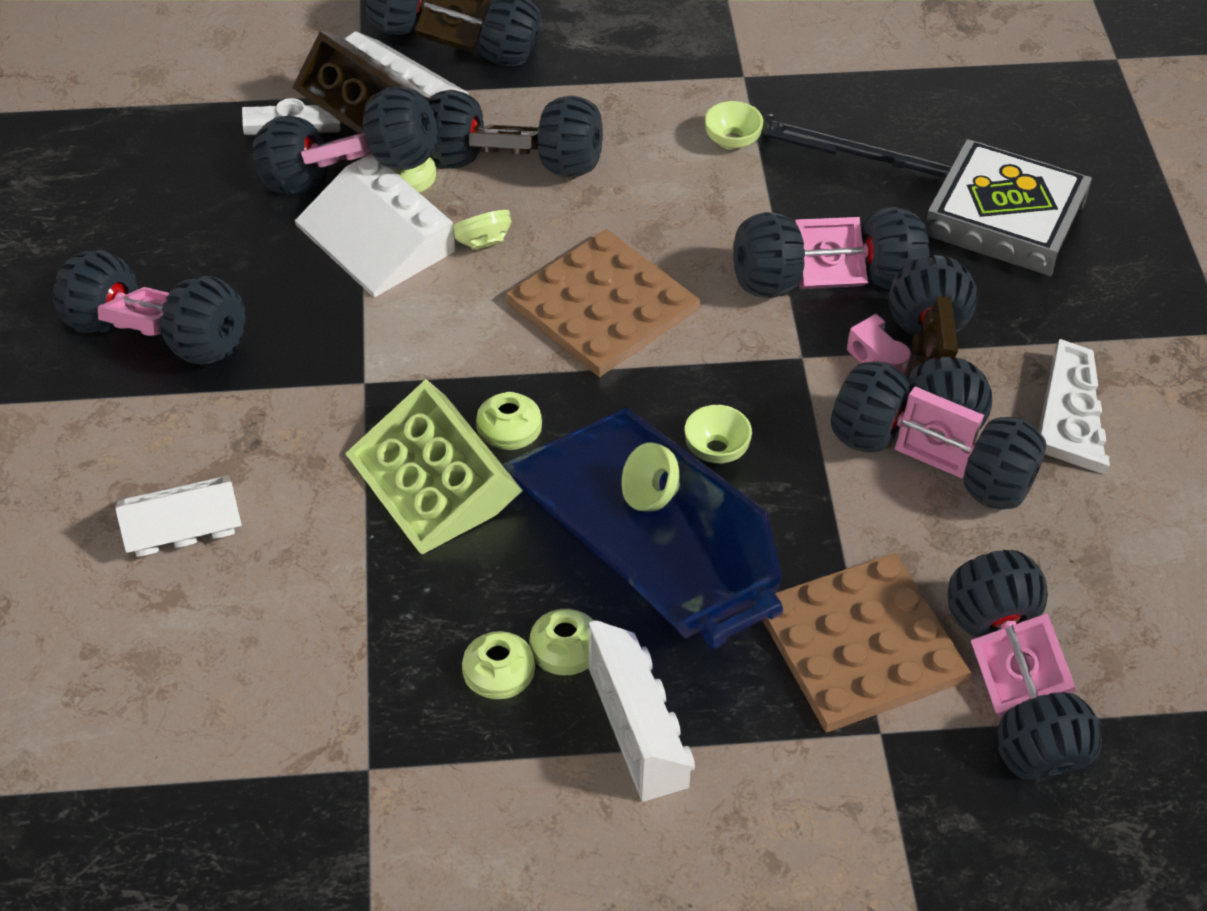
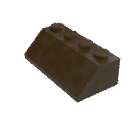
(344, 79)

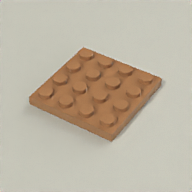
(602, 302)
(864, 642)

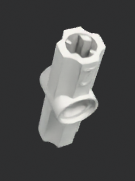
(256, 117)

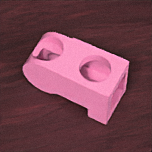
(870, 343)

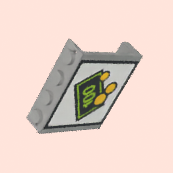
(1007, 206)

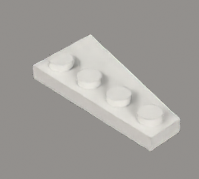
(1072, 410)

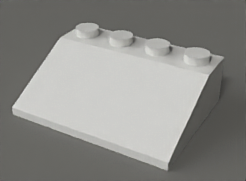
(377, 226)

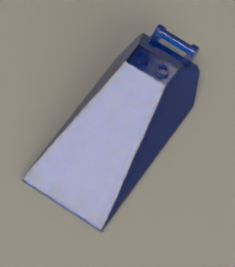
(686, 561)

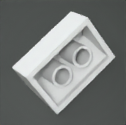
(178, 515)

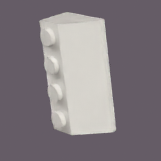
(402, 65)
(638, 712)

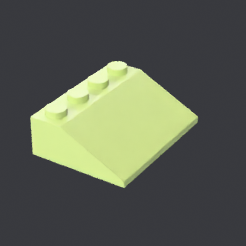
(432, 469)

